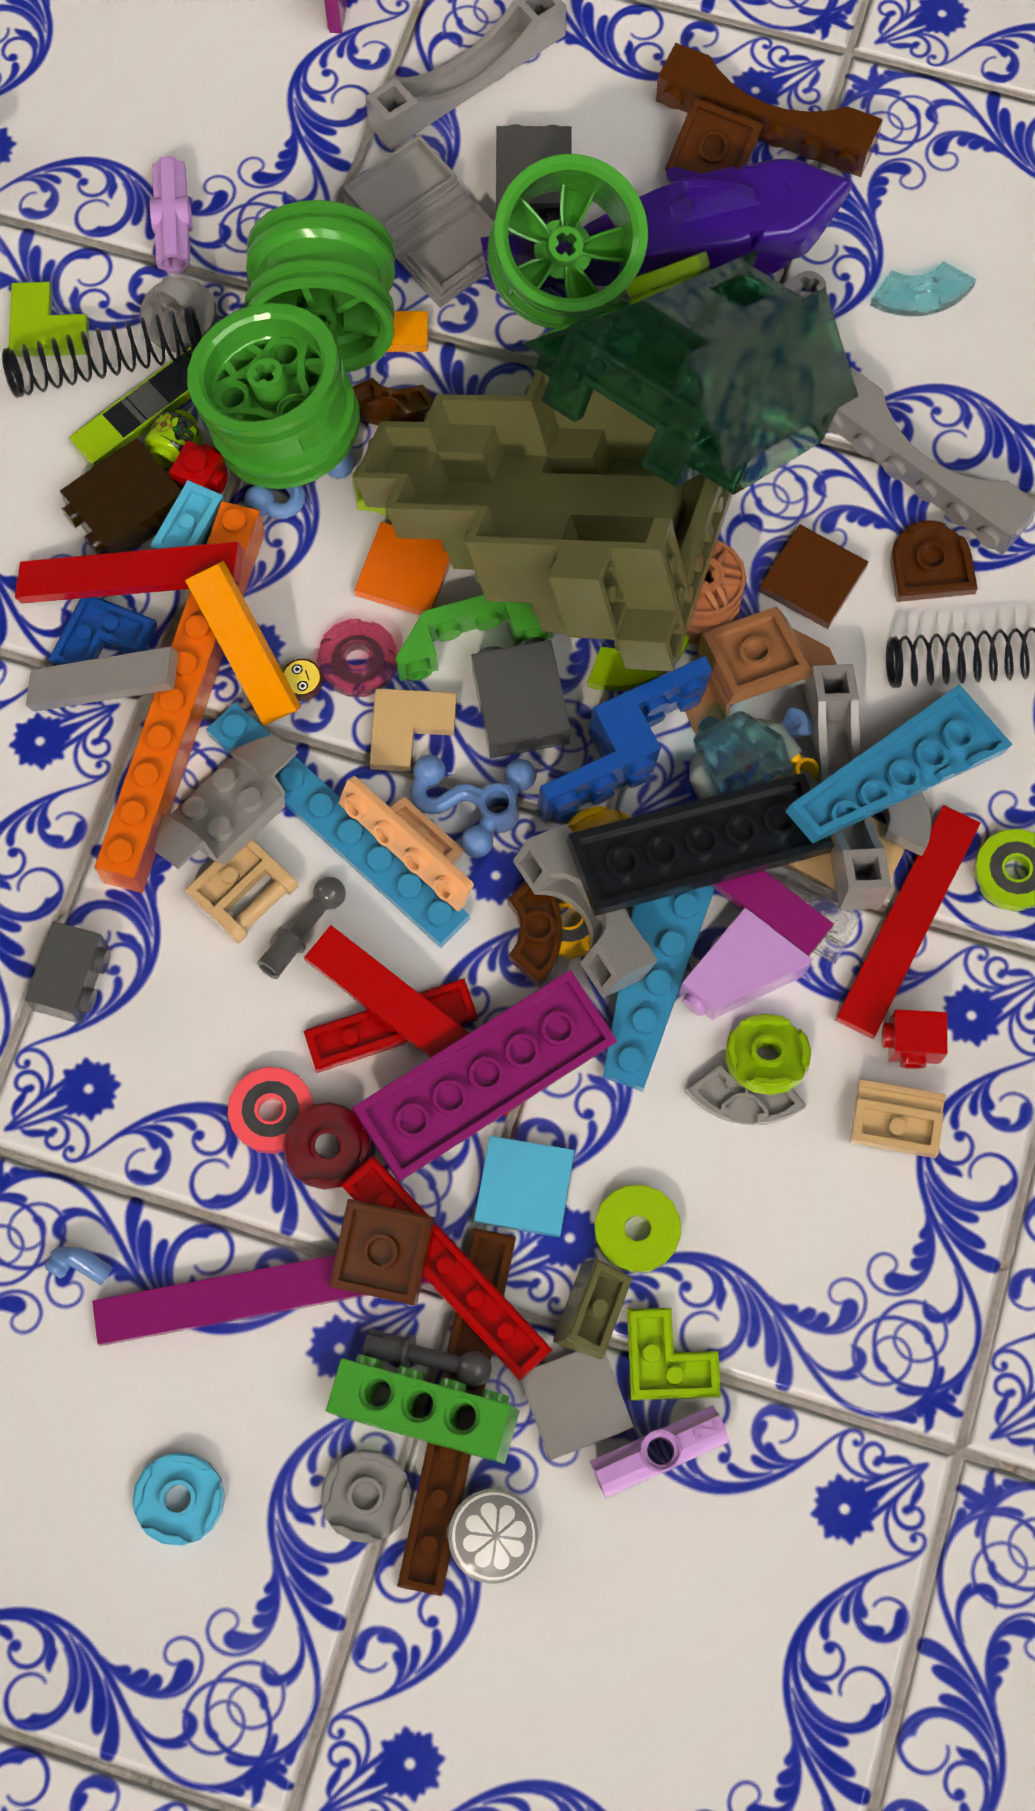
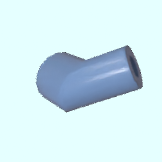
(79, 1259)

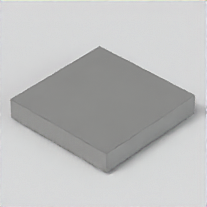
(575, 1403)

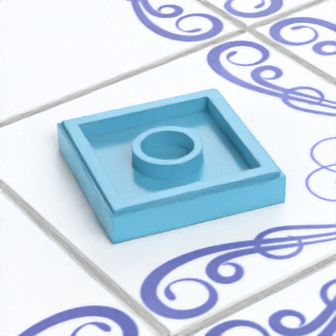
(524, 1186)

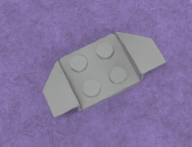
(228, 805)

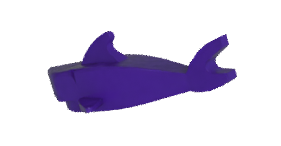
(724, 211)

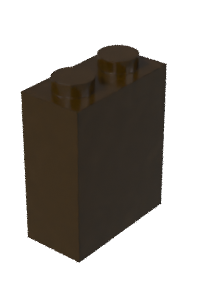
(121, 500)

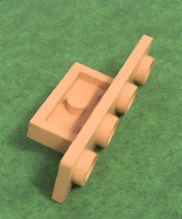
(412, 839)

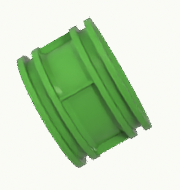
(580, 183)

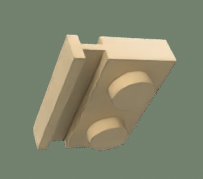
(898, 1118)

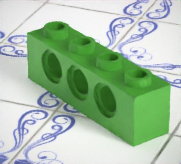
(487, 1438)

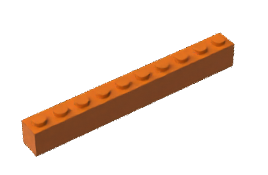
(172, 723)

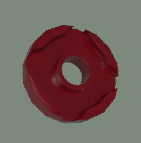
(301, 1139)

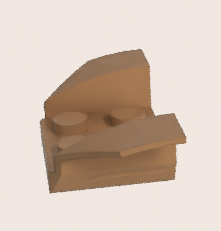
(754, 659)

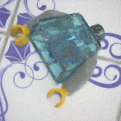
(742, 754)

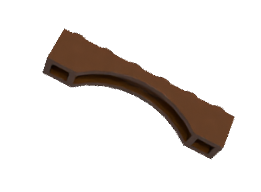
(833, 137)

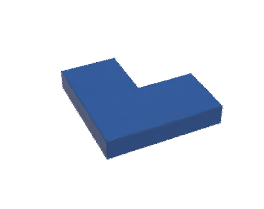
(101, 624)

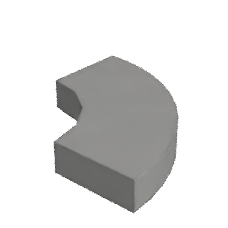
(909, 824)
(726, 1099)

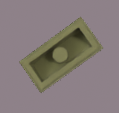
(592, 1308)

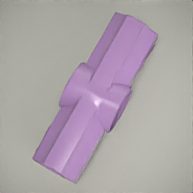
(171, 215)
(687, 1440)

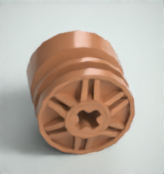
(720, 592)

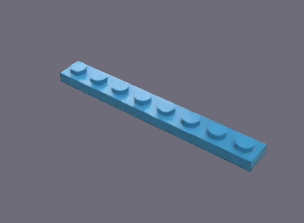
(319, 810)

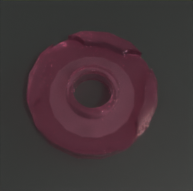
(363, 678)

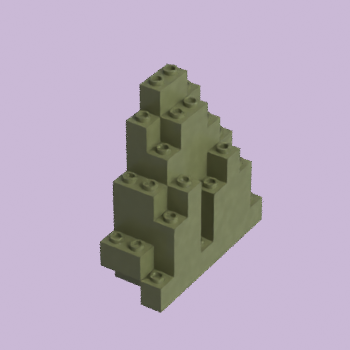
(553, 514)

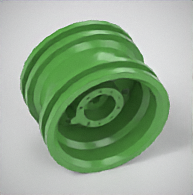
(331, 264)

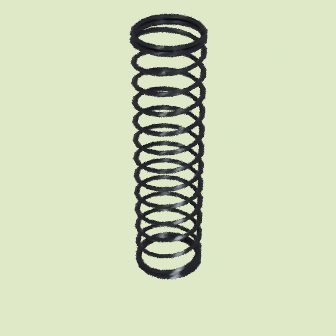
(12, 367)
(894, 646)

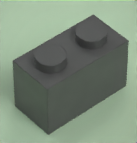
(68, 973)

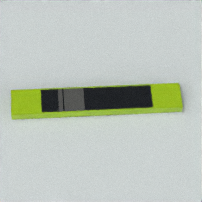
(133, 412)

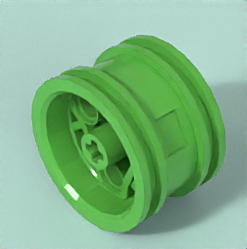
(274, 395)

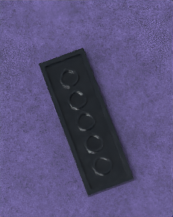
(692, 845)

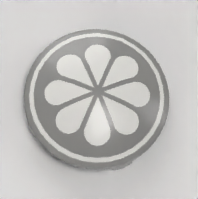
(492, 1536)

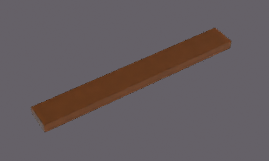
(445, 1469)

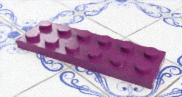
(484, 1075)

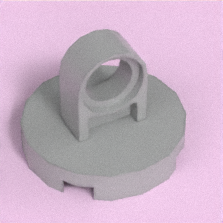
(176, 295)

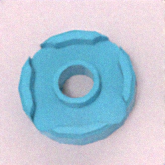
(152, 1491)

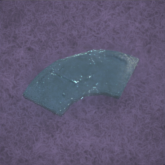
(923, 293)

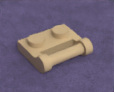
(227, 883)

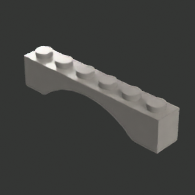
(414, 102)
(988, 509)
(857, 853)

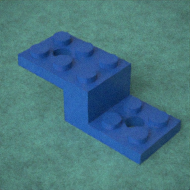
(624, 741)

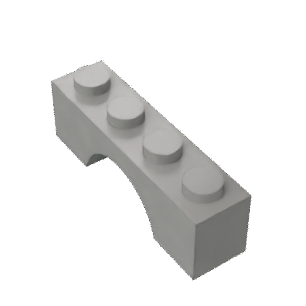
(616, 949)

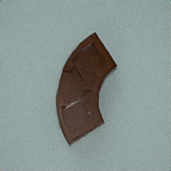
(388, 404)

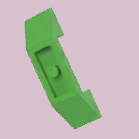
(445, 623)

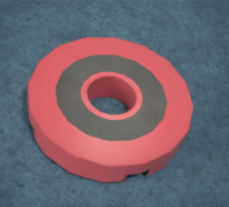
(249, 1097)

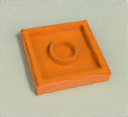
(403, 571)

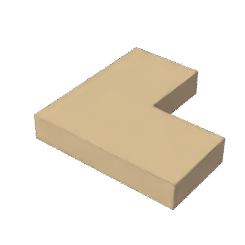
(400, 716)

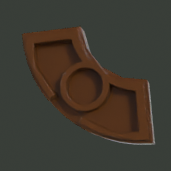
(539, 933)

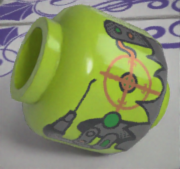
(170, 434)

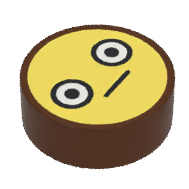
(304, 678)

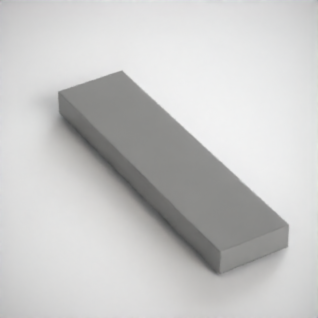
(102, 679)

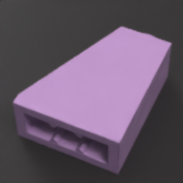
(742, 967)

